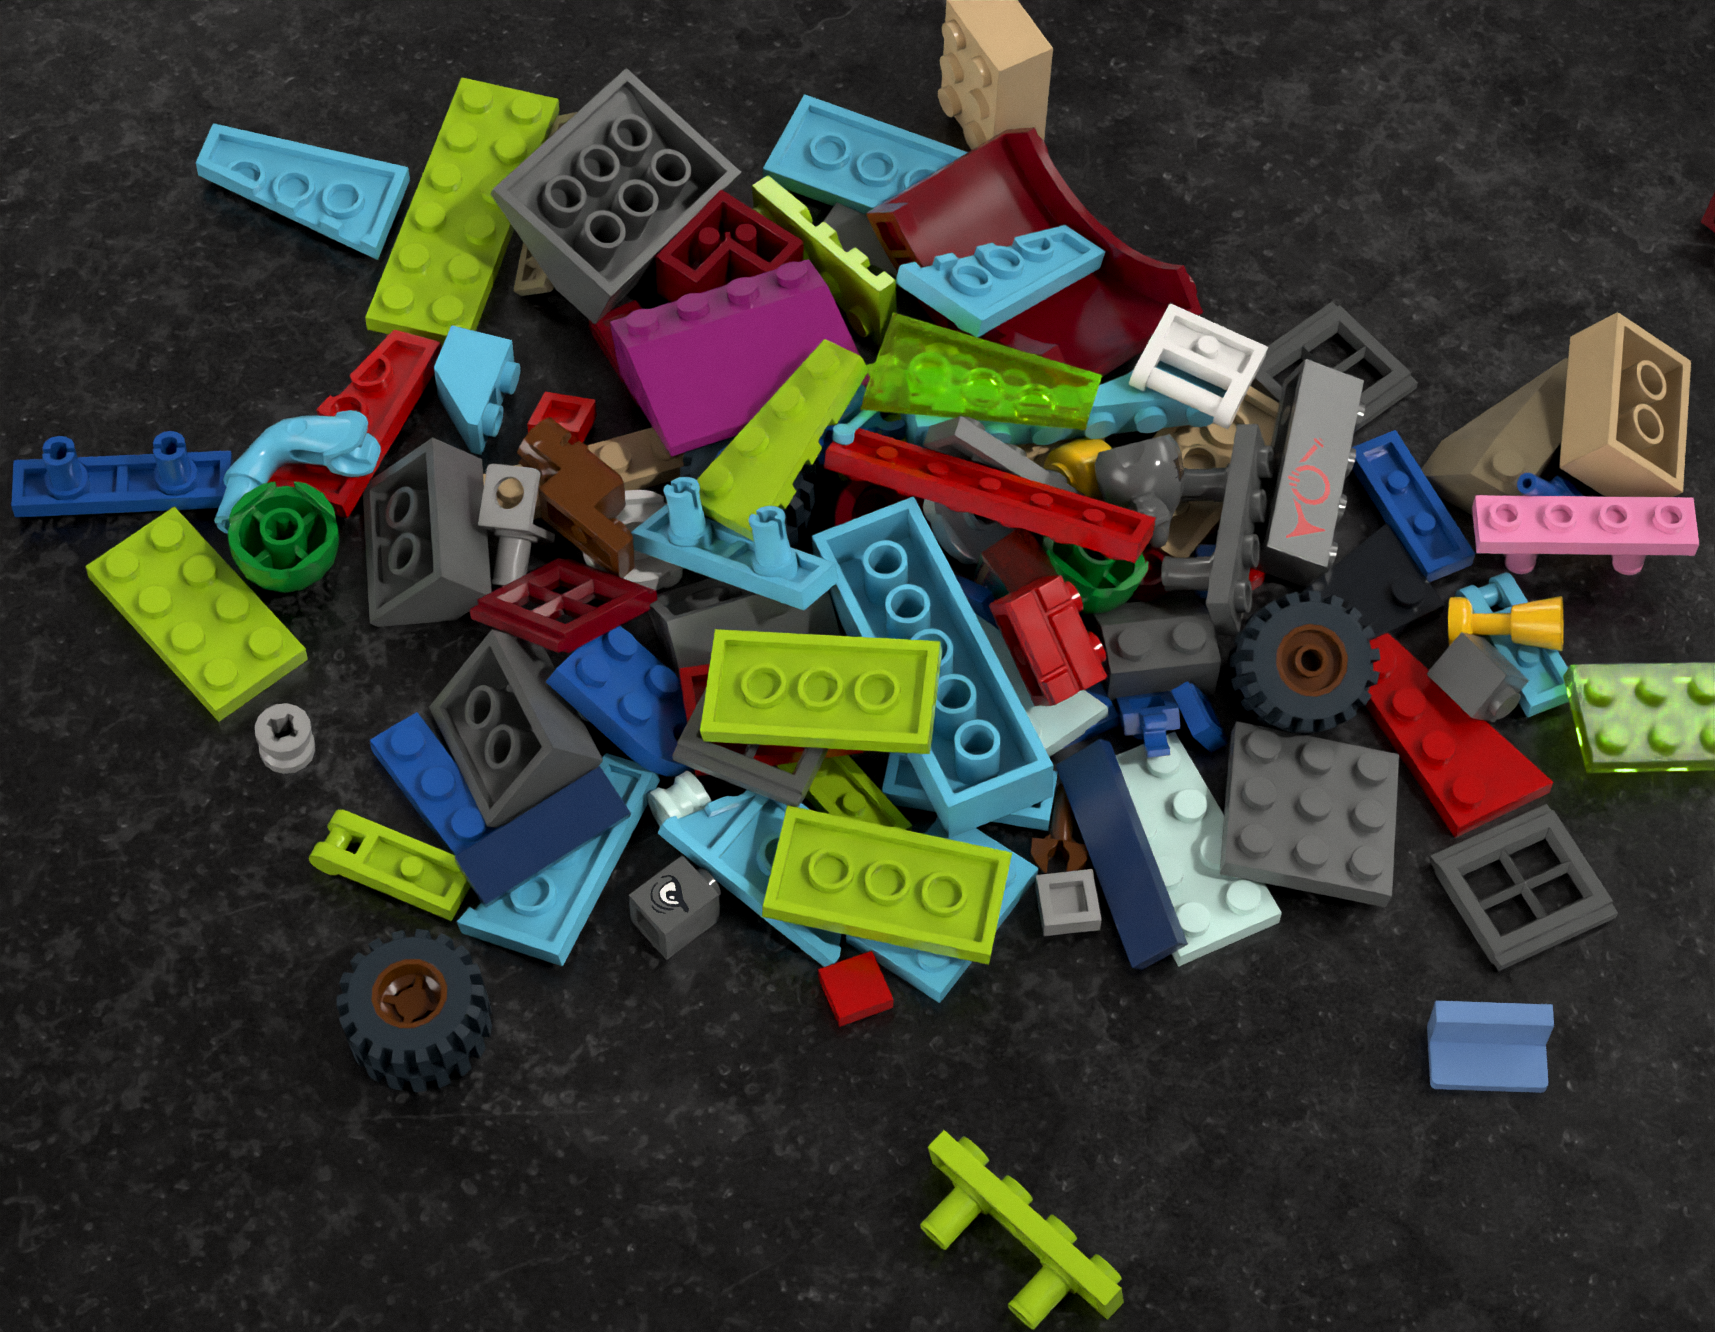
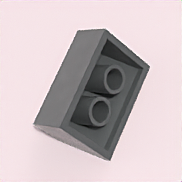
(424, 537)
(690, 614)
(512, 729)

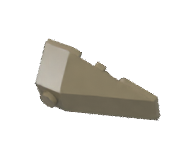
(1503, 443)

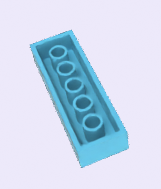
(902, 587)

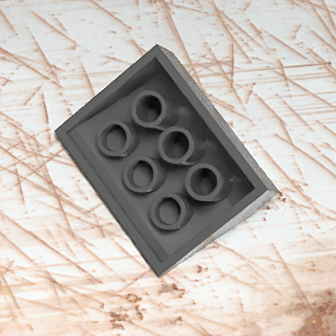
(611, 193)

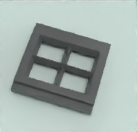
(1318, 328)
(742, 768)
(1547, 929)

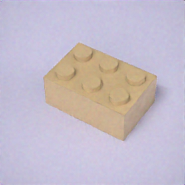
(994, 69)
(1625, 411)

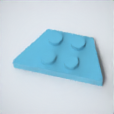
(738, 846)

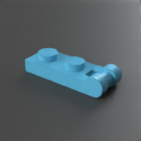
(1539, 665)

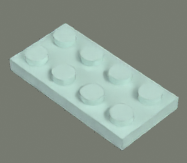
(1186, 841)

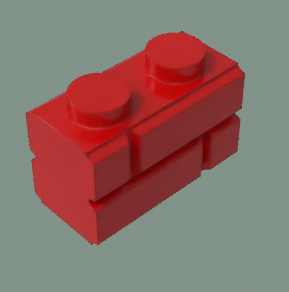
(1049, 640)

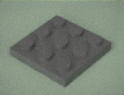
(1310, 814)

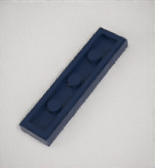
(1121, 855)

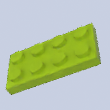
(196, 613)
(821, 691)
(887, 884)

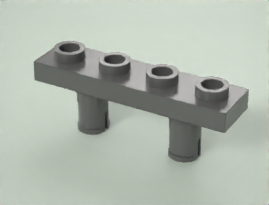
(1237, 545)

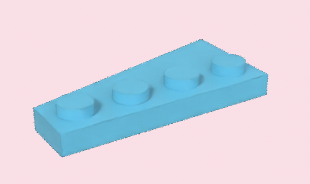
(315, 186)
(1001, 280)
(554, 906)

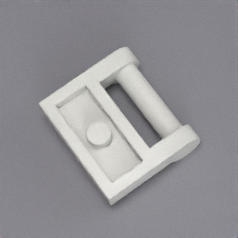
(1204, 352)

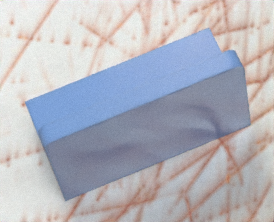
(1489, 1046)

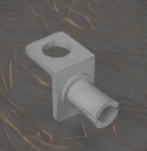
(514, 525)

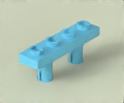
(765, 567)

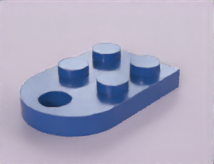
(626, 698)

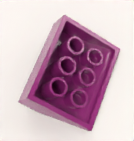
(724, 352)

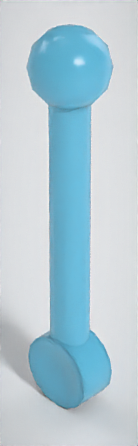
(845, 433)

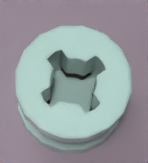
(679, 800)

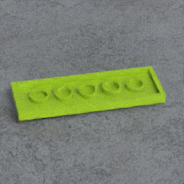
(454, 226)

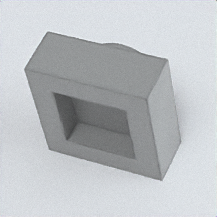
(1067, 902)

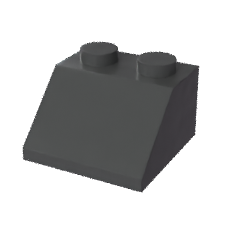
(1157, 647)

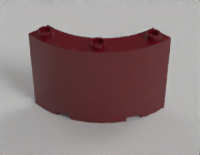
(1013, 191)

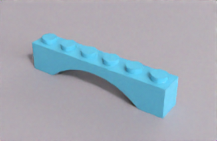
(1115, 410)

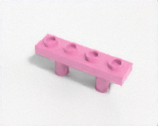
(1584, 525)

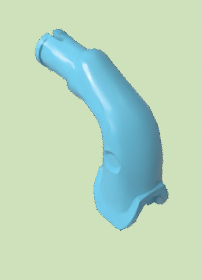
(327, 441)

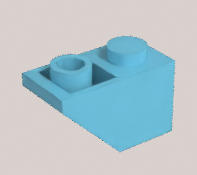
(472, 382)

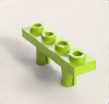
(1063, 1265)

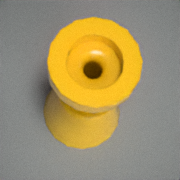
(1529, 623)

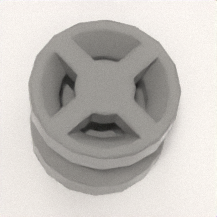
(288, 752)

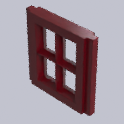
(504, 610)

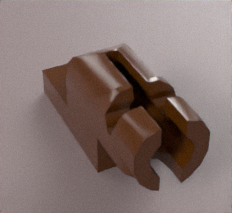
(580, 496)

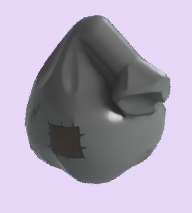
(1144, 480)

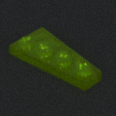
(955, 375)

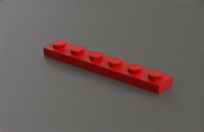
(993, 494)

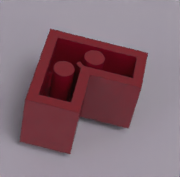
(721, 245)

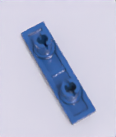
(119, 483)

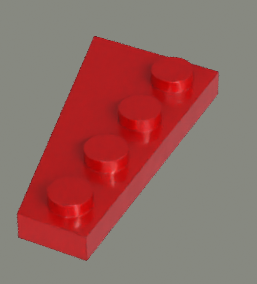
(385, 392)
(1455, 758)

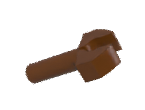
(1059, 838)

